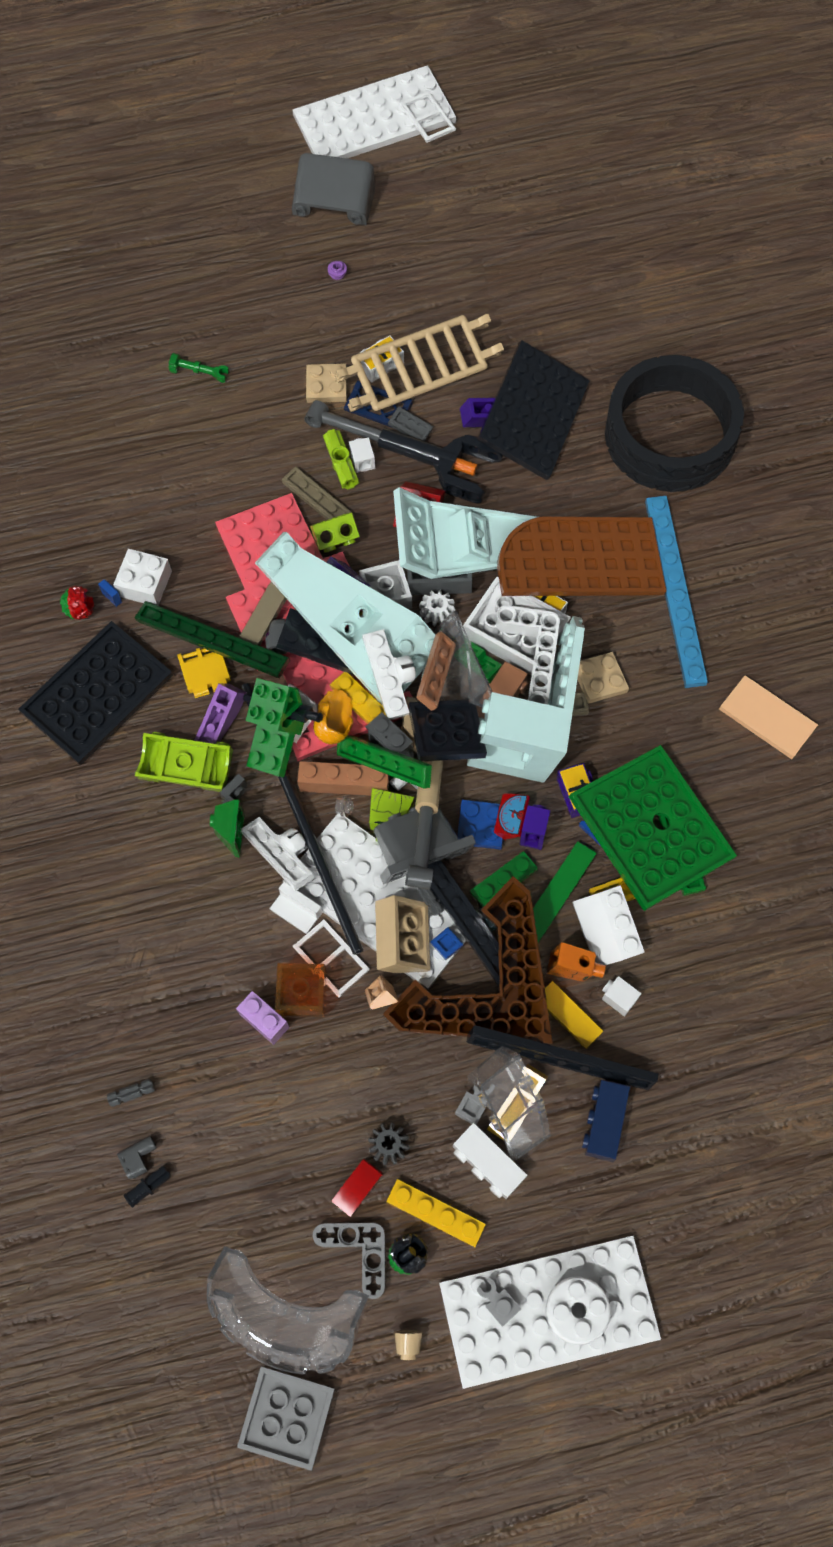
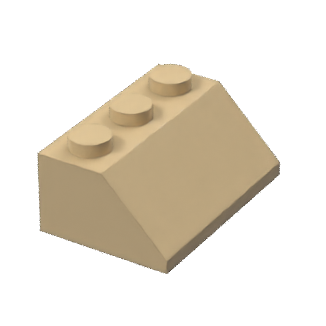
(402, 935)

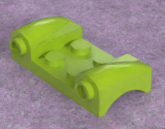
(184, 762)

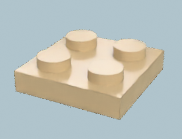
(322, 384)
(601, 678)

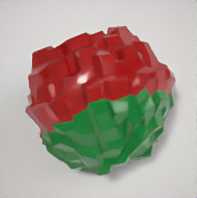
(76, 603)

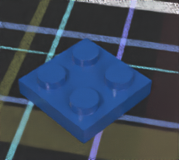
(479, 820)

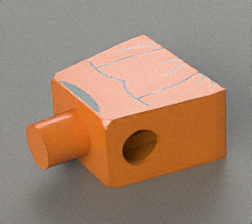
(574, 963)

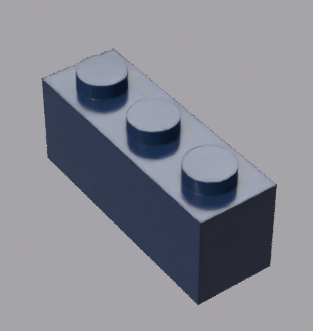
(606, 1120)

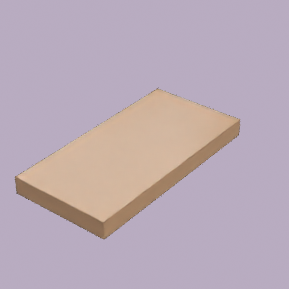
(768, 717)

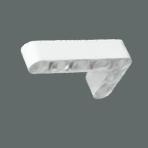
(544, 635)

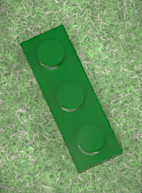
(520, 867)

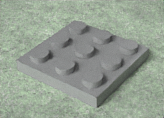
(286, 1418)

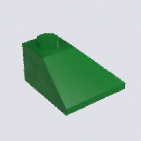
(227, 825)

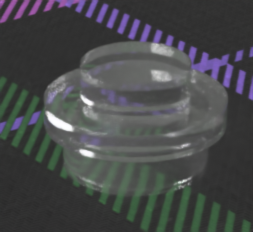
(344, 806)

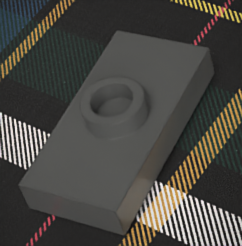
(409, 424)

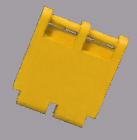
(203, 671)

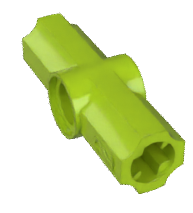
(344, 467)

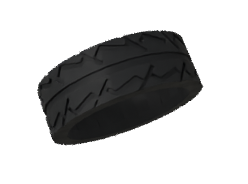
(685, 376)

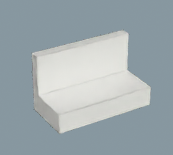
(296, 908)

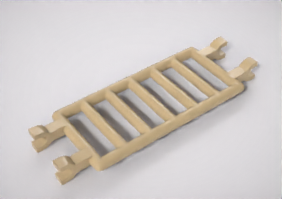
(370, 398)

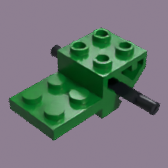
(278, 717)

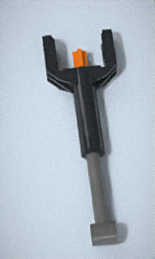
(443, 459)

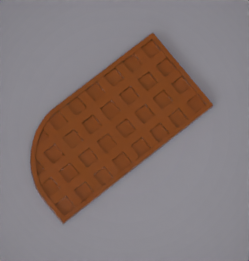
(581, 558)

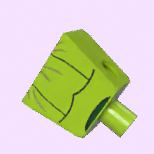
(387, 804)

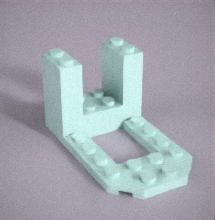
(530, 736)

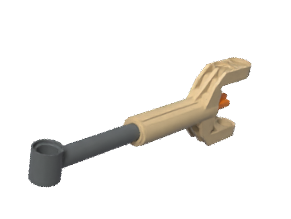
(426, 805)

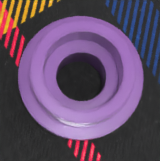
(337, 270)

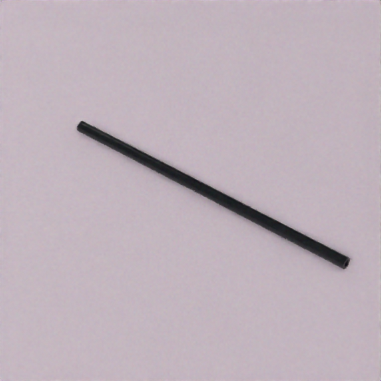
(317, 856)

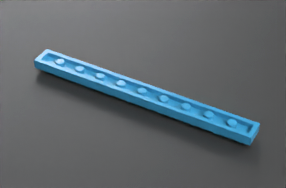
(677, 594)

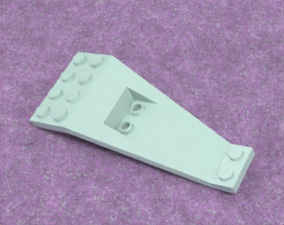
(449, 538)
(333, 600)

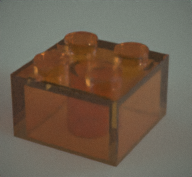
(301, 989)

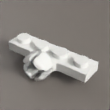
(389, 673)
(280, 851)

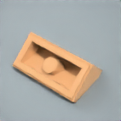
(380, 993)

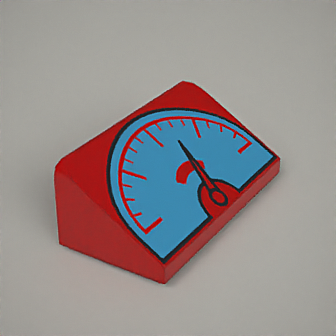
(511, 815)

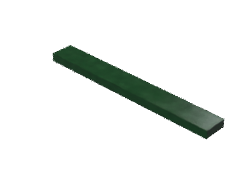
(212, 639)

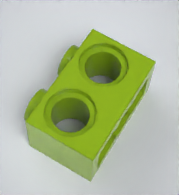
(333, 527)

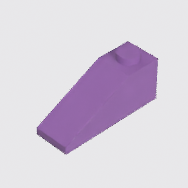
(220, 713)

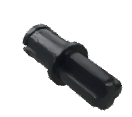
(147, 1186)

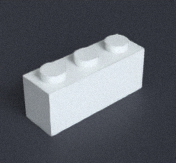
(488, 1162)

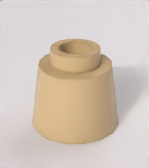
(408, 1343)

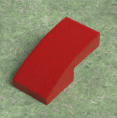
(357, 1187)

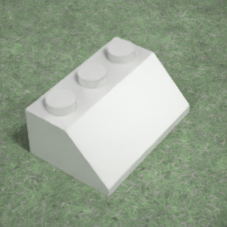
(608, 926)

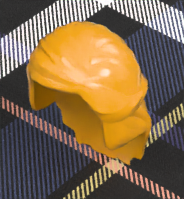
(336, 717)

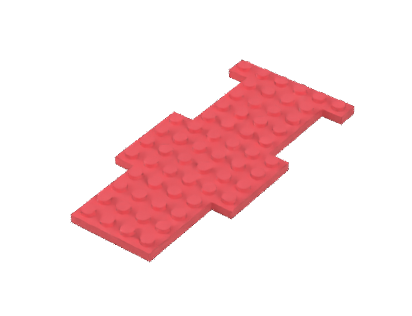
(246, 539)

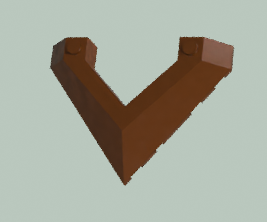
(522, 1001)

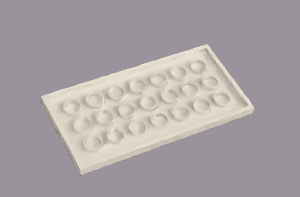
(371, 115)
(356, 869)
(526, 1341)

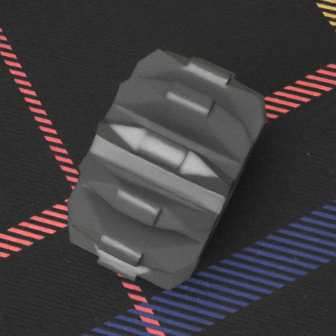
(380, 1140)

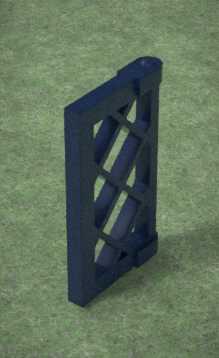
(364, 412)

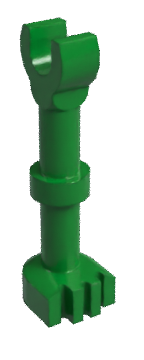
(197, 367)

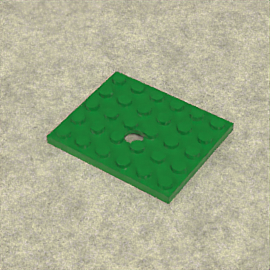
(621, 816)

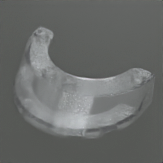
(276, 1330)

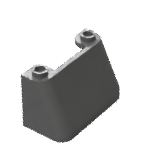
(334, 185)

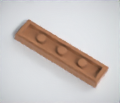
(436, 671)

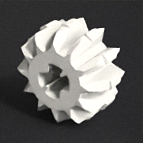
(436, 607)

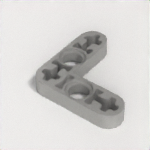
(367, 1248)

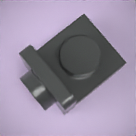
(234, 789)

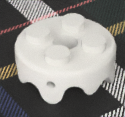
(561, 1319)

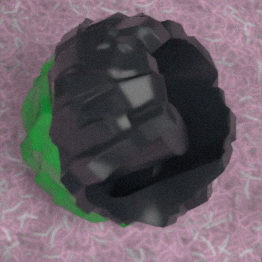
(408, 1254)

